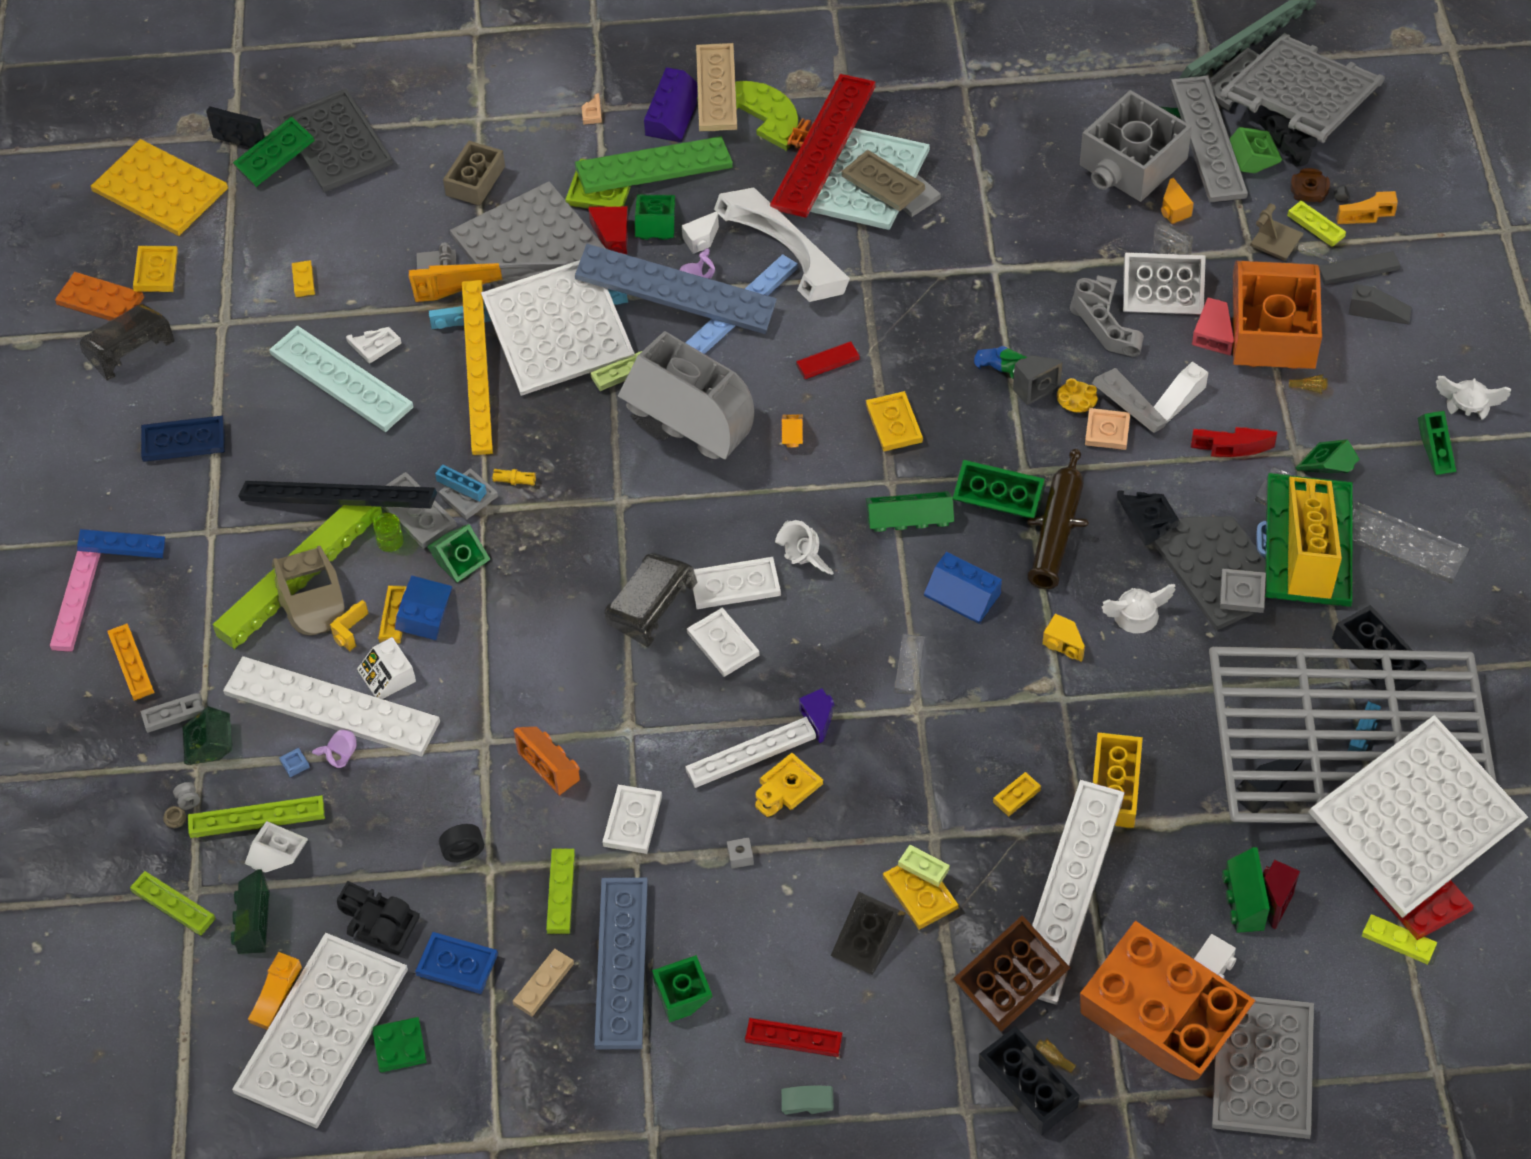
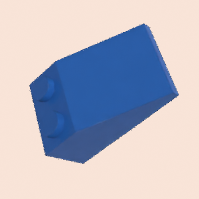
(423, 607)

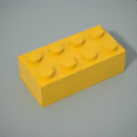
(1119, 768)

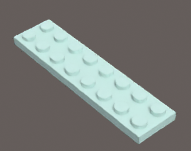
(341, 378)

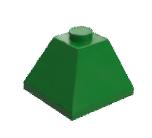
(1330, 458)
(459, 552)

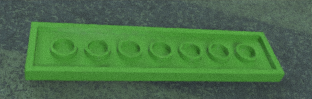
(653, 164)

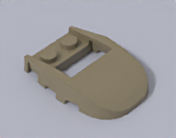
(314, 609)

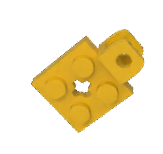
(776, 790)

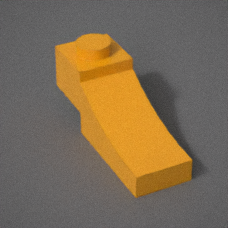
(1369, 210)
(275, 990)

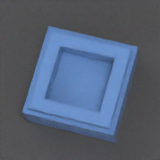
(294, 762)

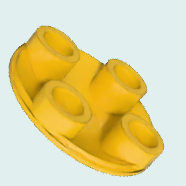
(1077, 396)

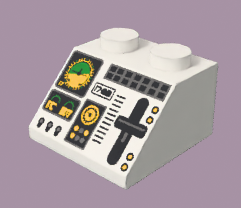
(386, 669)

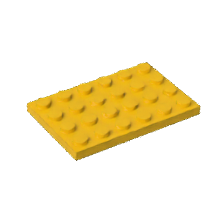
(159, 187)

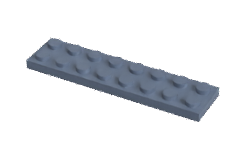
(621, 964)

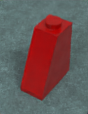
(611, 226)

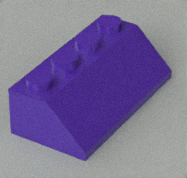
(672, 106)

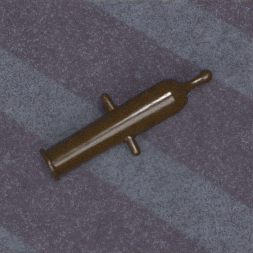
(1057, 524)

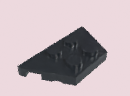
(1149, 514)

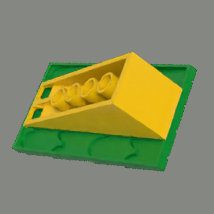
(1309, 539)

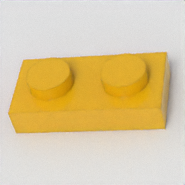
(303, 278)
(1017, 794)

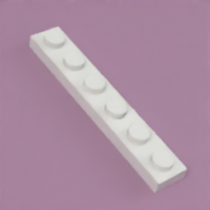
(750, 752)

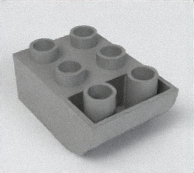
(690, 396)

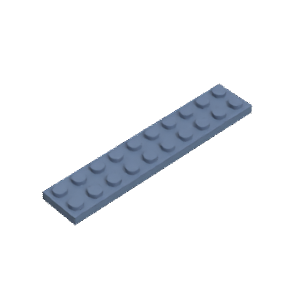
(675, 288)

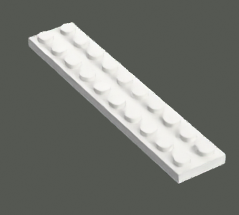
(332, 706)
(1076, 872)

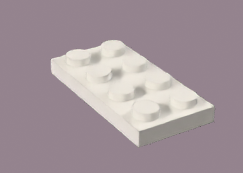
(736, 583)

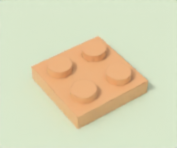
(1107, 429)

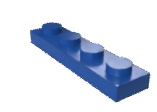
(121, 543)

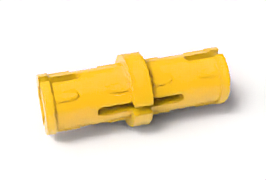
(514, 477)

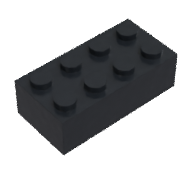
(1371, 632)
(1028, 1080)

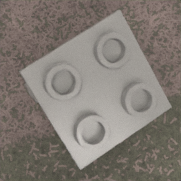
(444, 256)

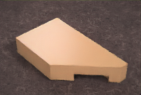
(591, 111)

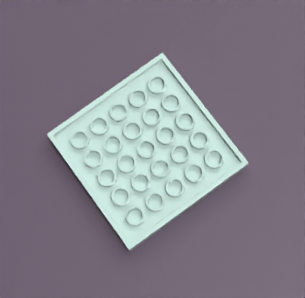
(848, 201)

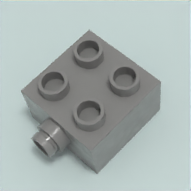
(1134, 146)

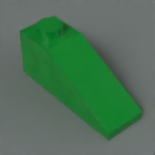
(1437, 442)

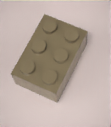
(474, 173)

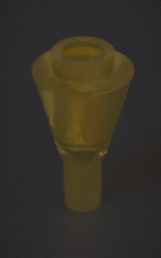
(1314, 383)
(1053, 1055)

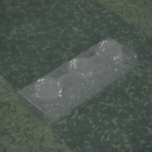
(909, 664)

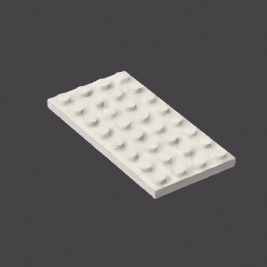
(320, 1030)

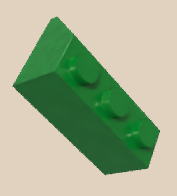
(1246, 892)

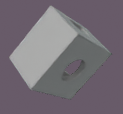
(740, 859)

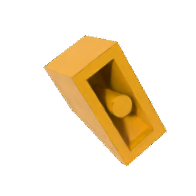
(1176, 203)
(792, 430)

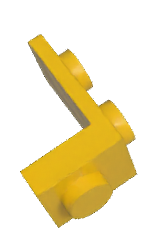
(341, 625)

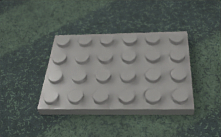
(1267, 1071)

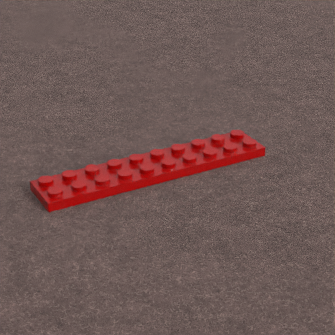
(823, 145)

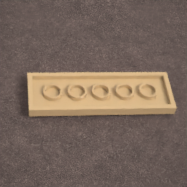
(716, 87)

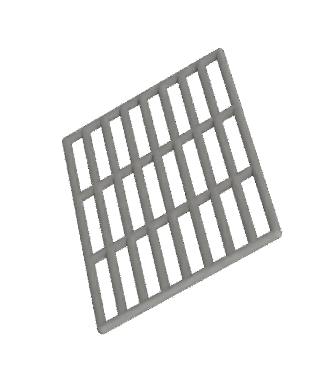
(1309, 715)

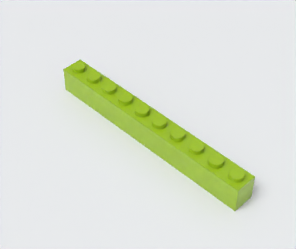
(262, 600)

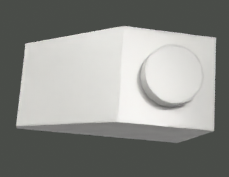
(700, 232)

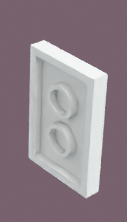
(723, 642)
(632, 819)

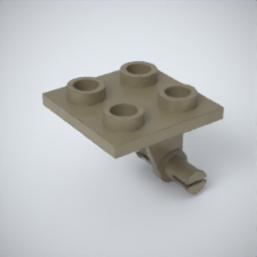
(1275, 237)

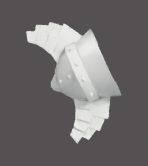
(1470, 396)
(801, 544)
(1138, 608)

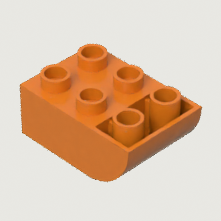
(1276, 314)
(1163, 1003)

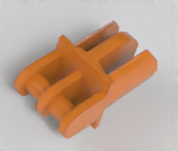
(800, 133)

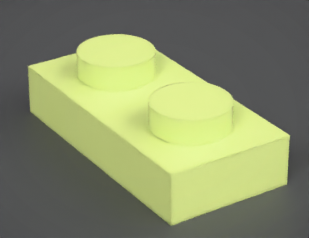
(923, 865)

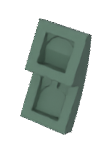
(807, 1098)

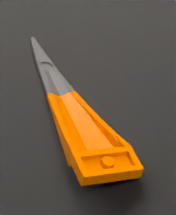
(447, 279)

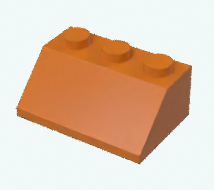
(546, 758)

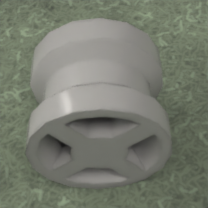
(186, 795)

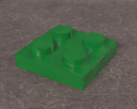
(399, 1044)

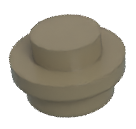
(174, 817)

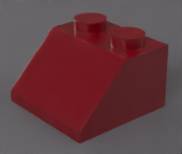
(1280, 887)

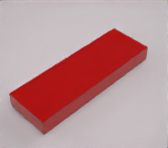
(827, 360)

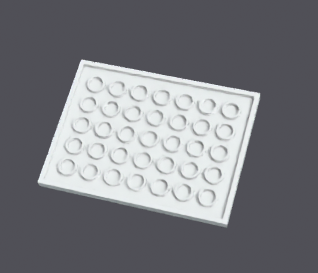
(1417, 815)

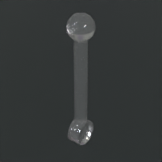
(1301, 248)

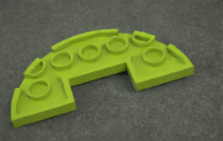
(769, 106)

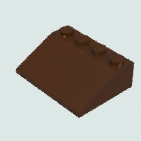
(1011, 973)

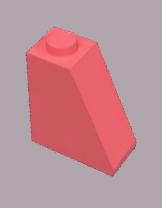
(1214, 328)

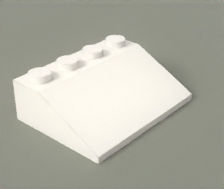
(1163, 283)

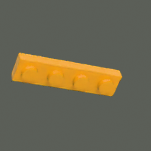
(130, 662)

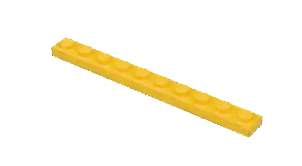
(477, 368)

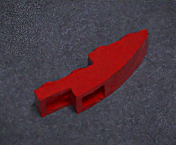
(1238, 444)

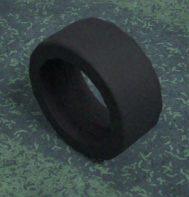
(456, 852)

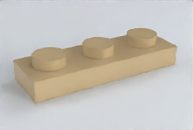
(543, 982)

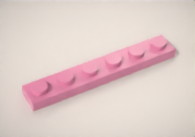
(74, 601)

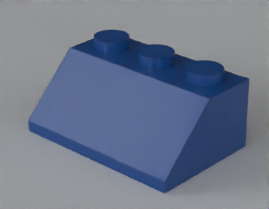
(963, 587)

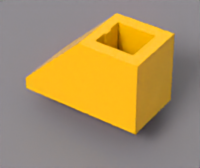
(1064, 637)

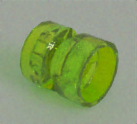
(388, 532)

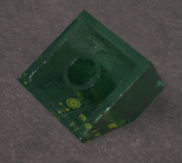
(207, 736)

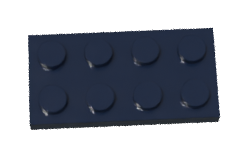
(182, 438)

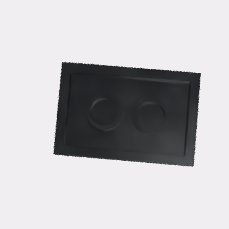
(235, 127)

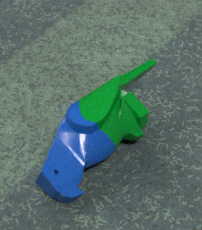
(1000, 358)

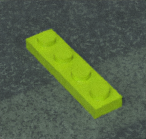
(560, 891)
(172, 903)

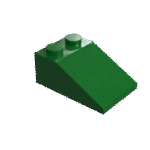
(655, 216)

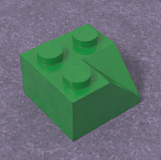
(681, 987)

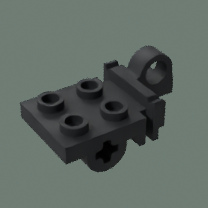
(1292, 141)
(377, 918)

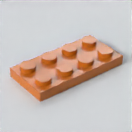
(97, 297)

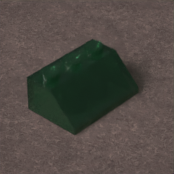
(251, 914)

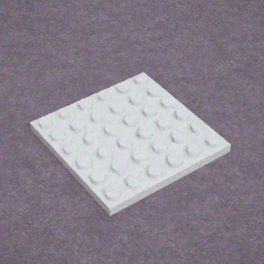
(555, 327)

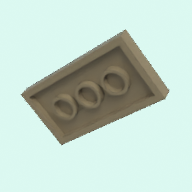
(883, 180)

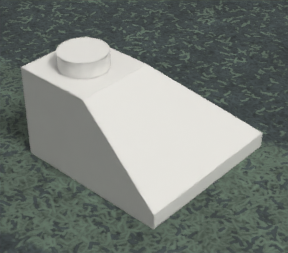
(274, 848)

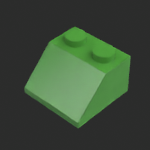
(1254, 150)

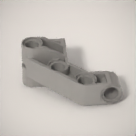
(1092, 303)

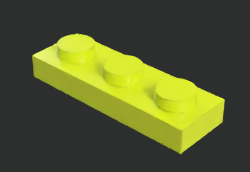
(1316, 223)
(1398, 939)

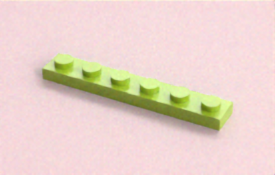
(256, 816)

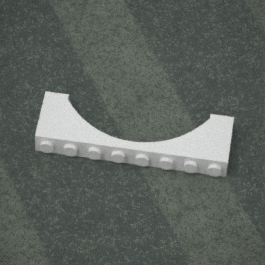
(820, 276)

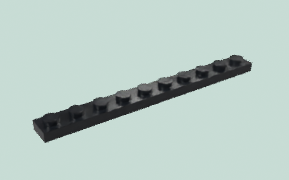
(338, 494)

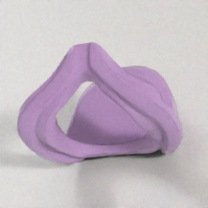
(696, 268)
(343, 744)

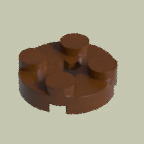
(1303, 192)

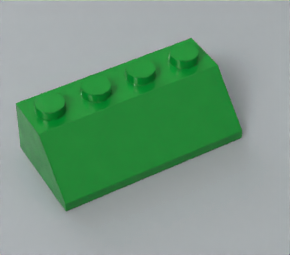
(999, 489)
(910, 510)

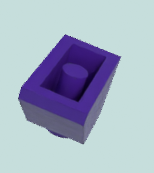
(818, 710)

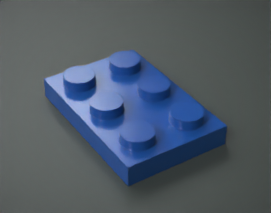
(456, 962)

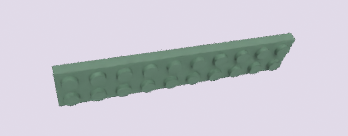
(1242, 40)

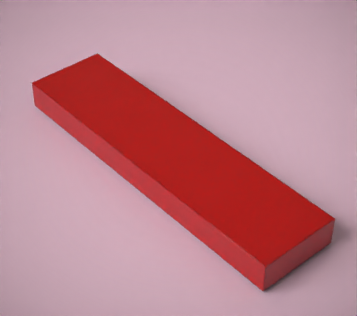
(793, 1037)

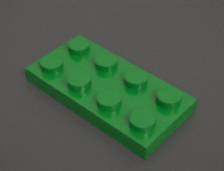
(273, 151)

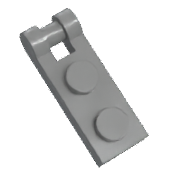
(172, 712)

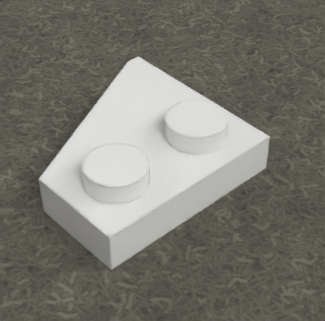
(374, 343)

